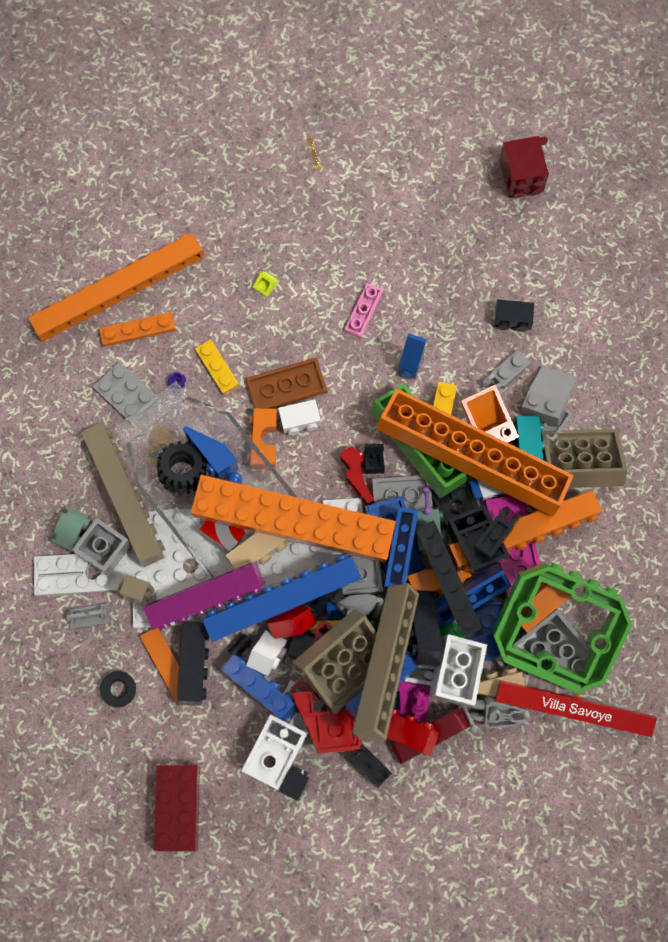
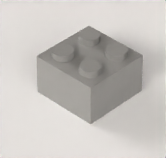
(102, 547)

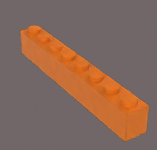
(541, 525)

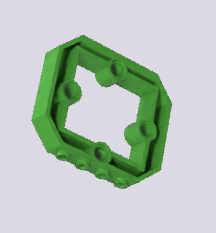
(600, 658)

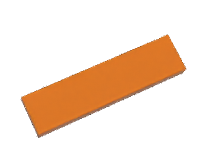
(162, 658)

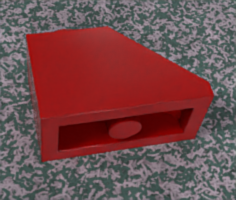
(291, 622)

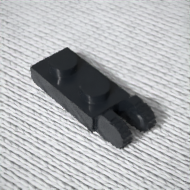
(496, 534)

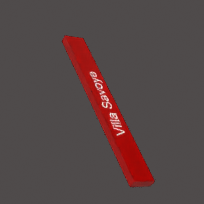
(575, 708)

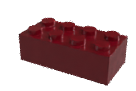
(177, 808)

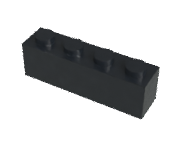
(425, 632)
(191, 664)

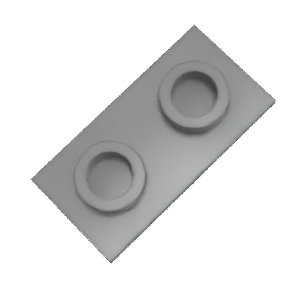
(88, 616)

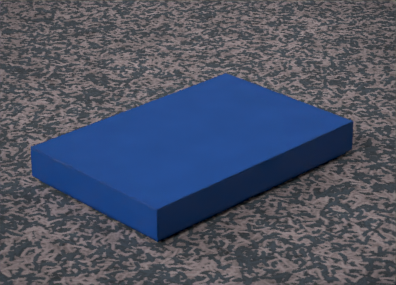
(487, 616)

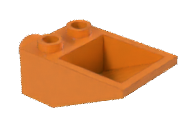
(488, 413)

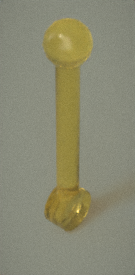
(318, 166)

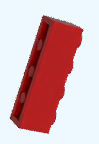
(412, 734)

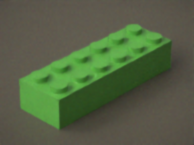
(437, 474)

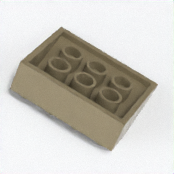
(589, 455)
(339, 661)

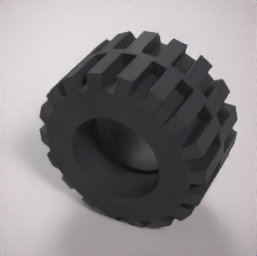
(177, 454)

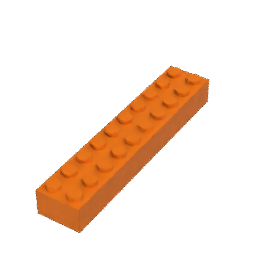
(475, 452)
(293, 518)

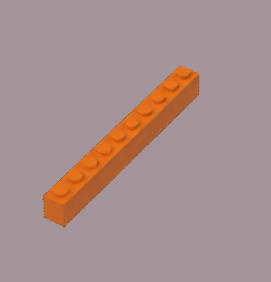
(116, 287)

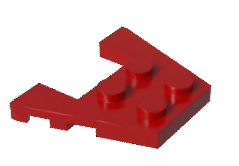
(327, 730)

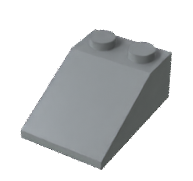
(549, 395)

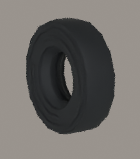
(107, 682)

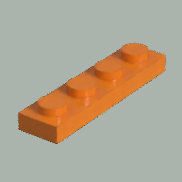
(137, 329)

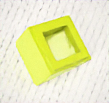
(265, 283)

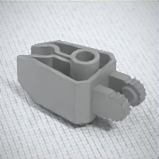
(497, 714)

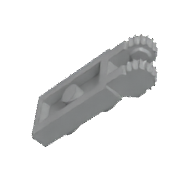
(508, 370)

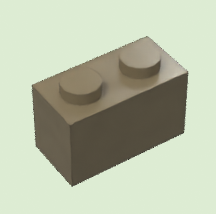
(136, 590)

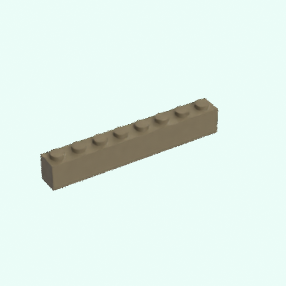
(123, 495)
(386, 664)

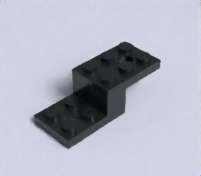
(468, 526)

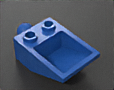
(219, 459)

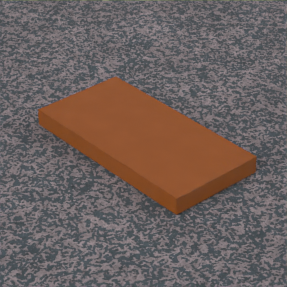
(286, 385)

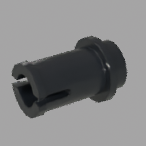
(240, 645)

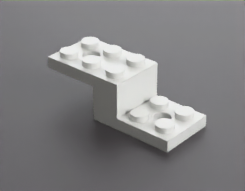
(282, 742)

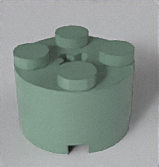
(71, 528)

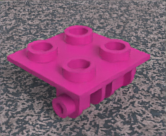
(414, 700)

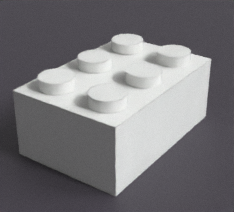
(459, 671)

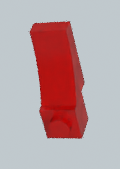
(353, 460)

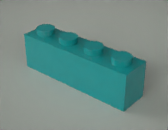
(529, 432)

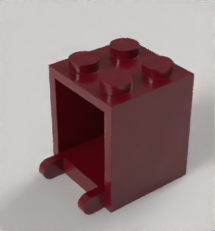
(524, 166)

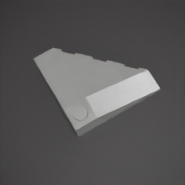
(558, 638)

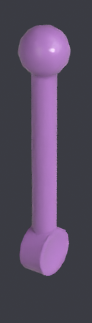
(427, 510)

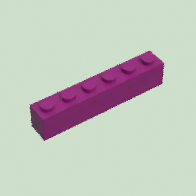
(204, 595)

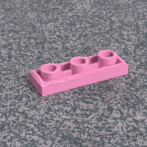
(360, 319)

